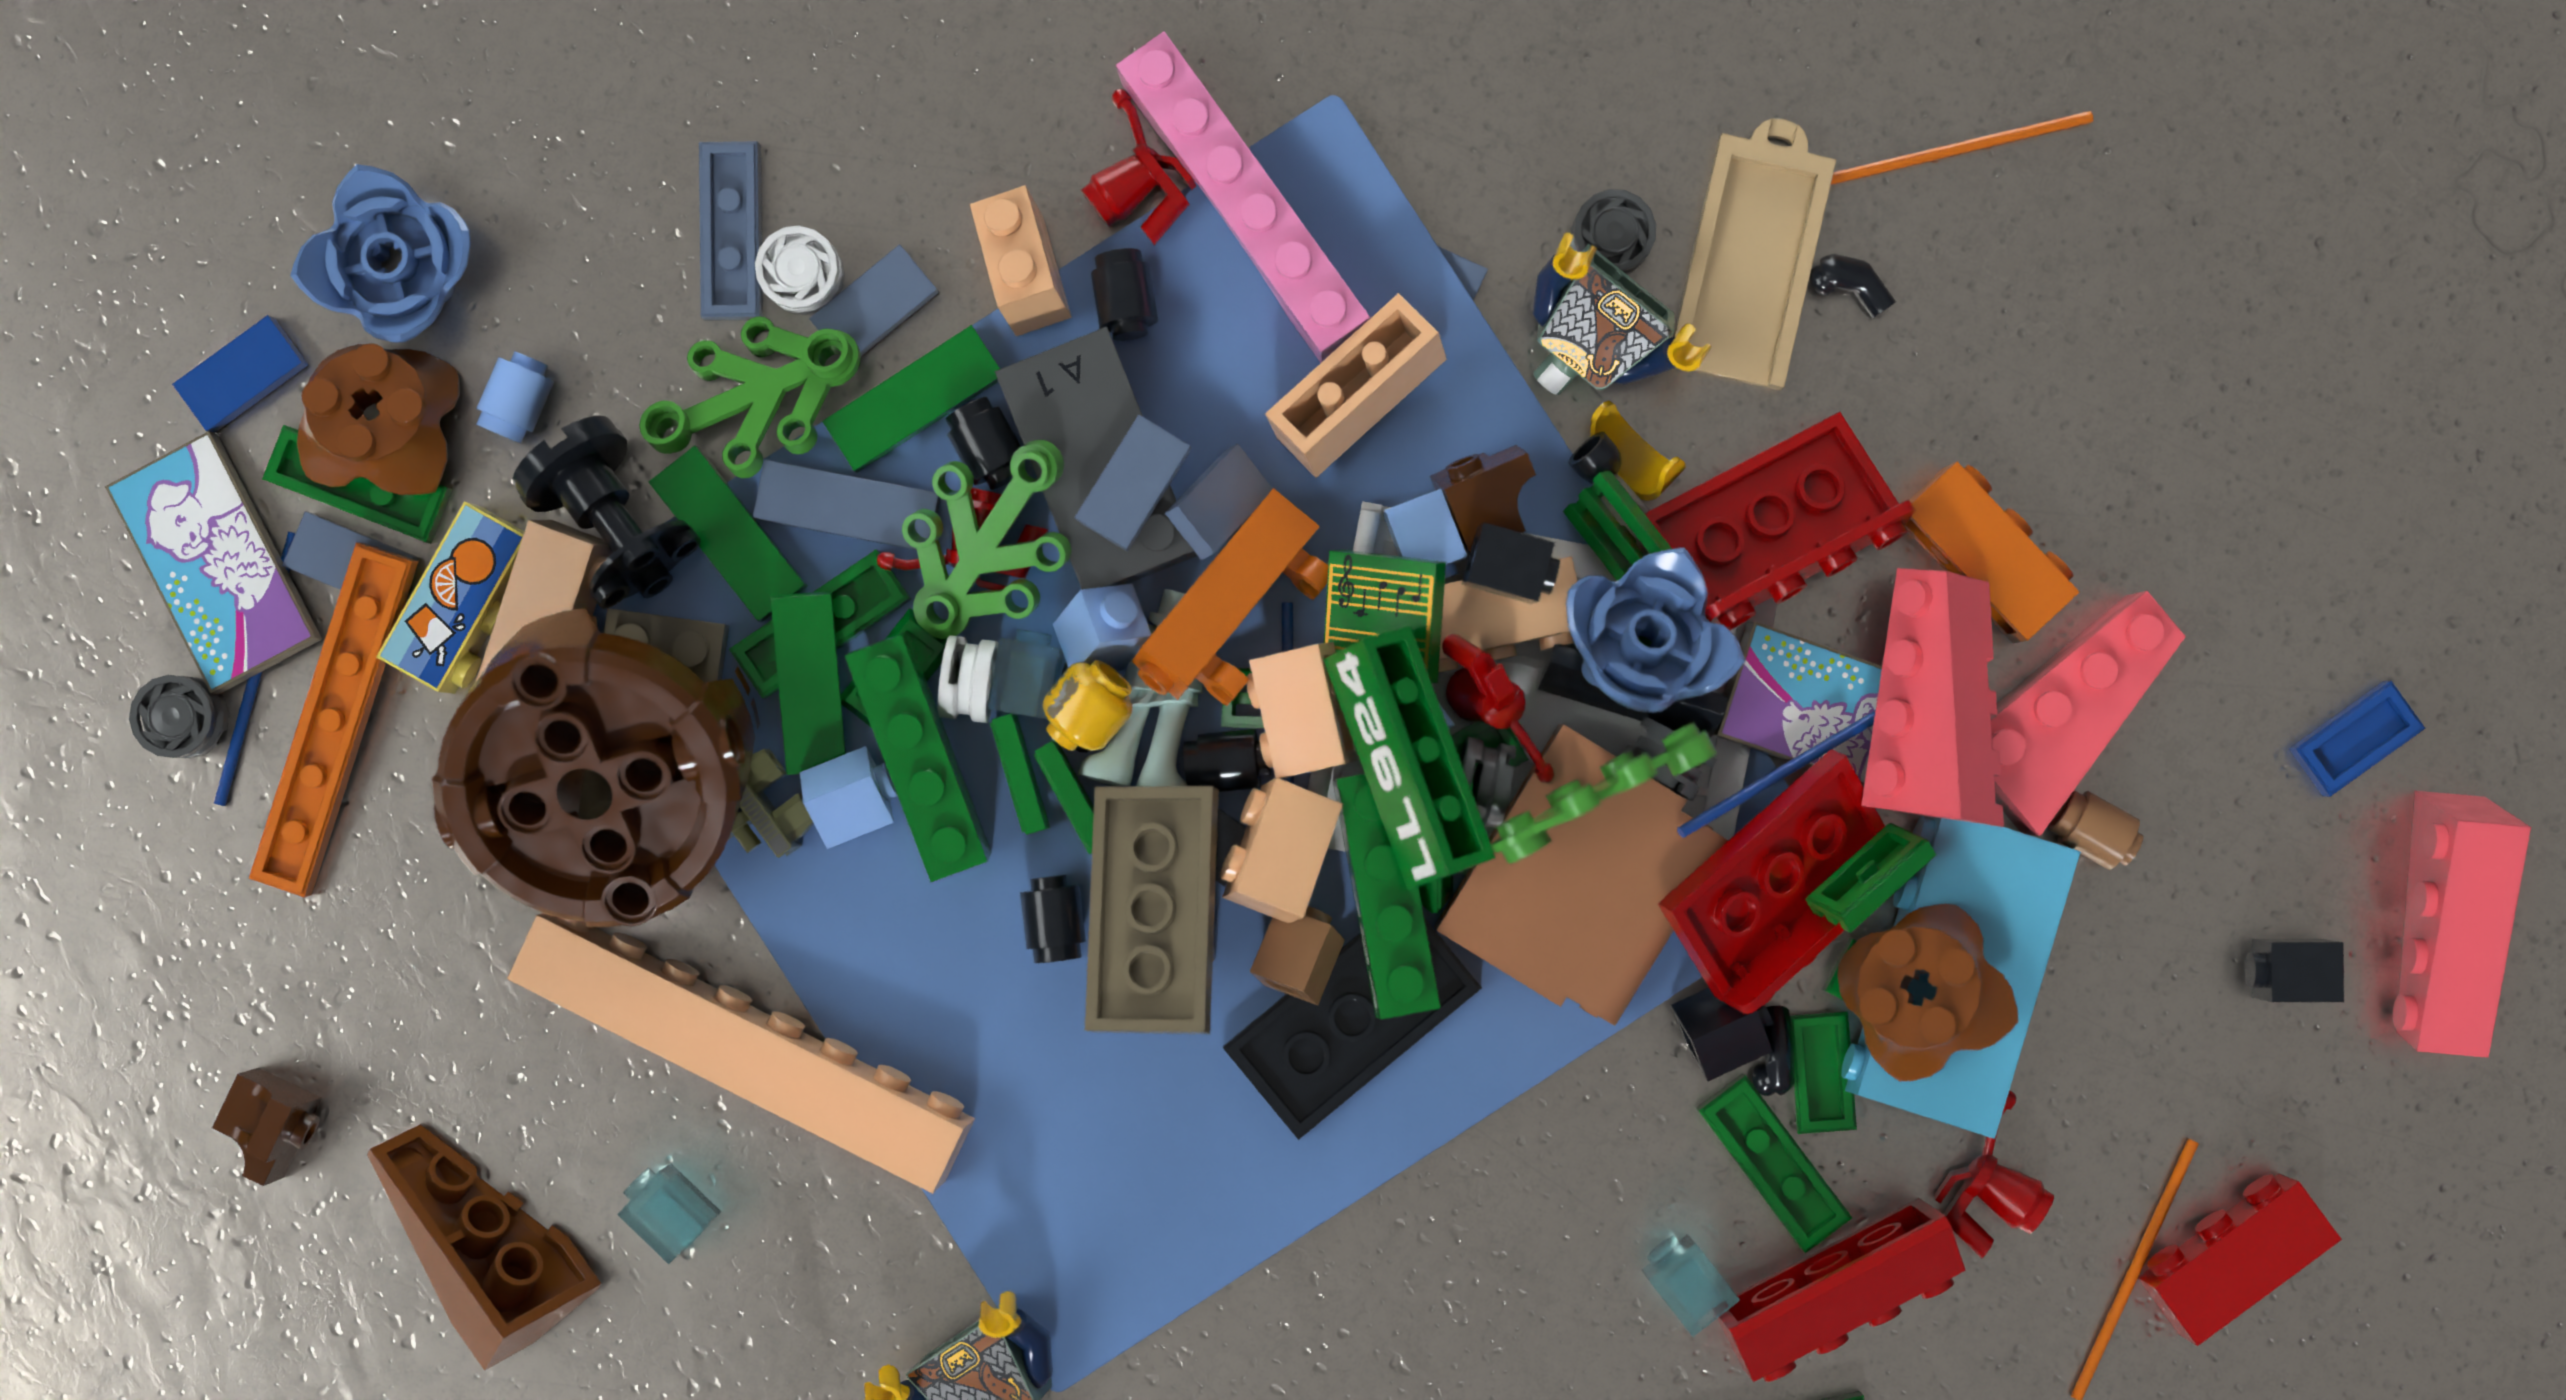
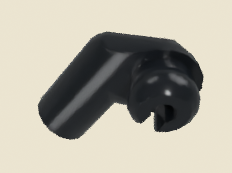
(1854, 276)
(1779, 1068)

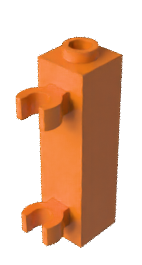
(1224, 595)

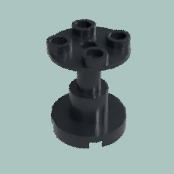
(583, 480)

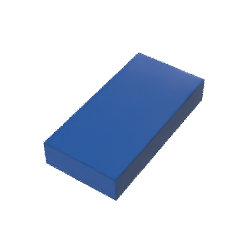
(240, 374)
(2357, 738)

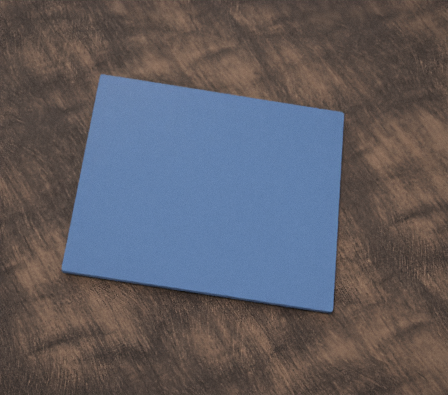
(1146, 1166)

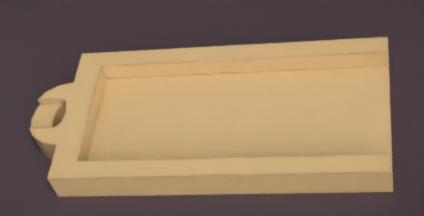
(1755, 252)

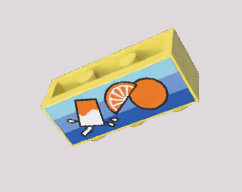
(455, 602)

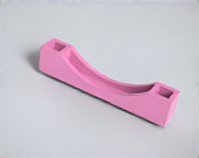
(1242, 194)

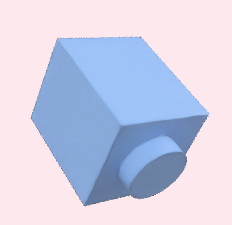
(1426, 531)
(1102, 626)
(848, 796)

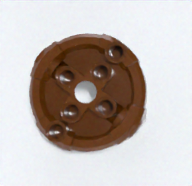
(607, 705)

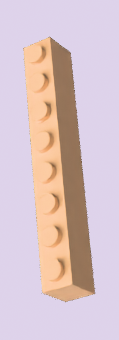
(744, 1048)

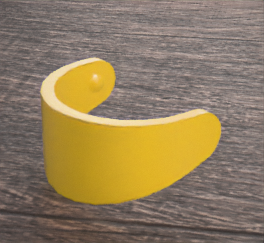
(1642, 466)

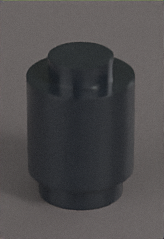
(1124, 293)
(983, 441)
(1225, 761)
(1053, 919)

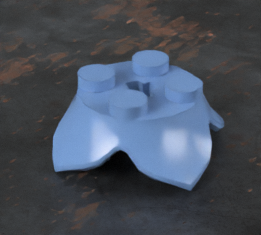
(370, 217)
(1665, 602)

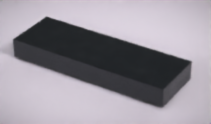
(1565, 678)

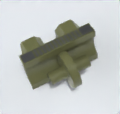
(777, 826)

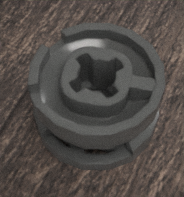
(1617, 226)
(178, 717)
(1491, 779)
(1682, 784)

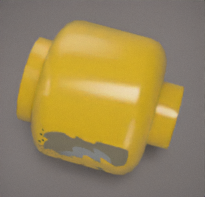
(1087, 706)

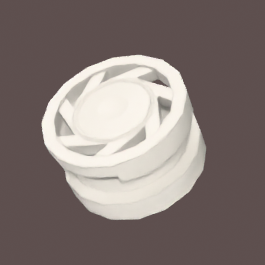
(799, 269)
(966, 679)

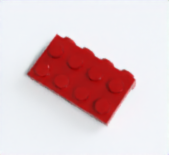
(1783, 519)
(1747, 904)

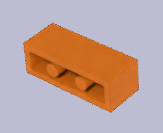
(1982, 541)

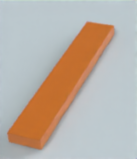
(332, 720)

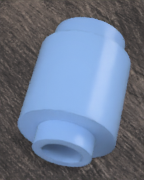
(514, 396)

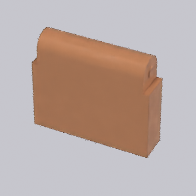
(1585, 906)

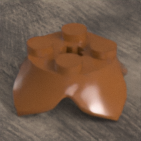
(400, 447)
(1971, 1003)

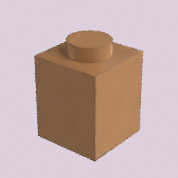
(1299, 955)

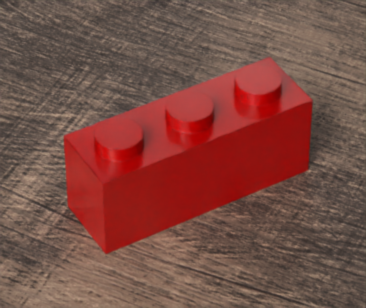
(2238, 1257)

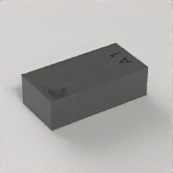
(1085, 408)

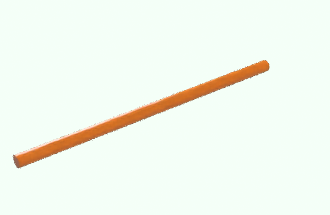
(1962, 147)
(2134, 1269)

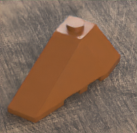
(486, 1257)

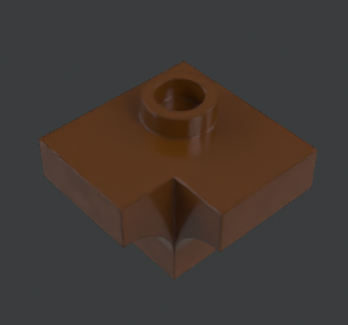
(1485, 490)
(267, 1122)

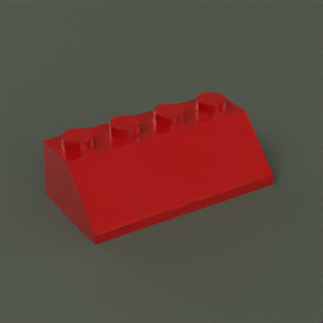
(1841, 1289)

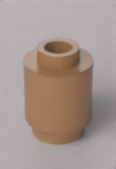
(2097, 830)

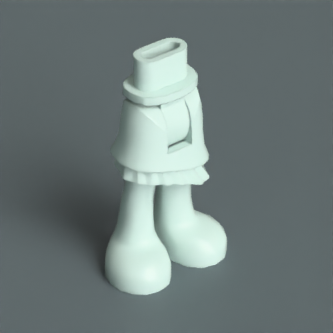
(1117, 761)

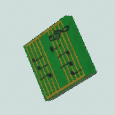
(1382, 594)

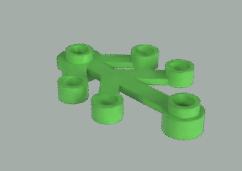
(760, 390)
(980, 548)
(1526, 834)

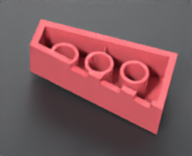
(1936, 703)
(2073, 707)
(2457, 921)

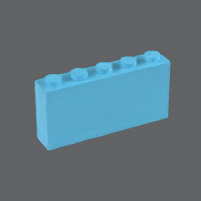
(2017, 897)

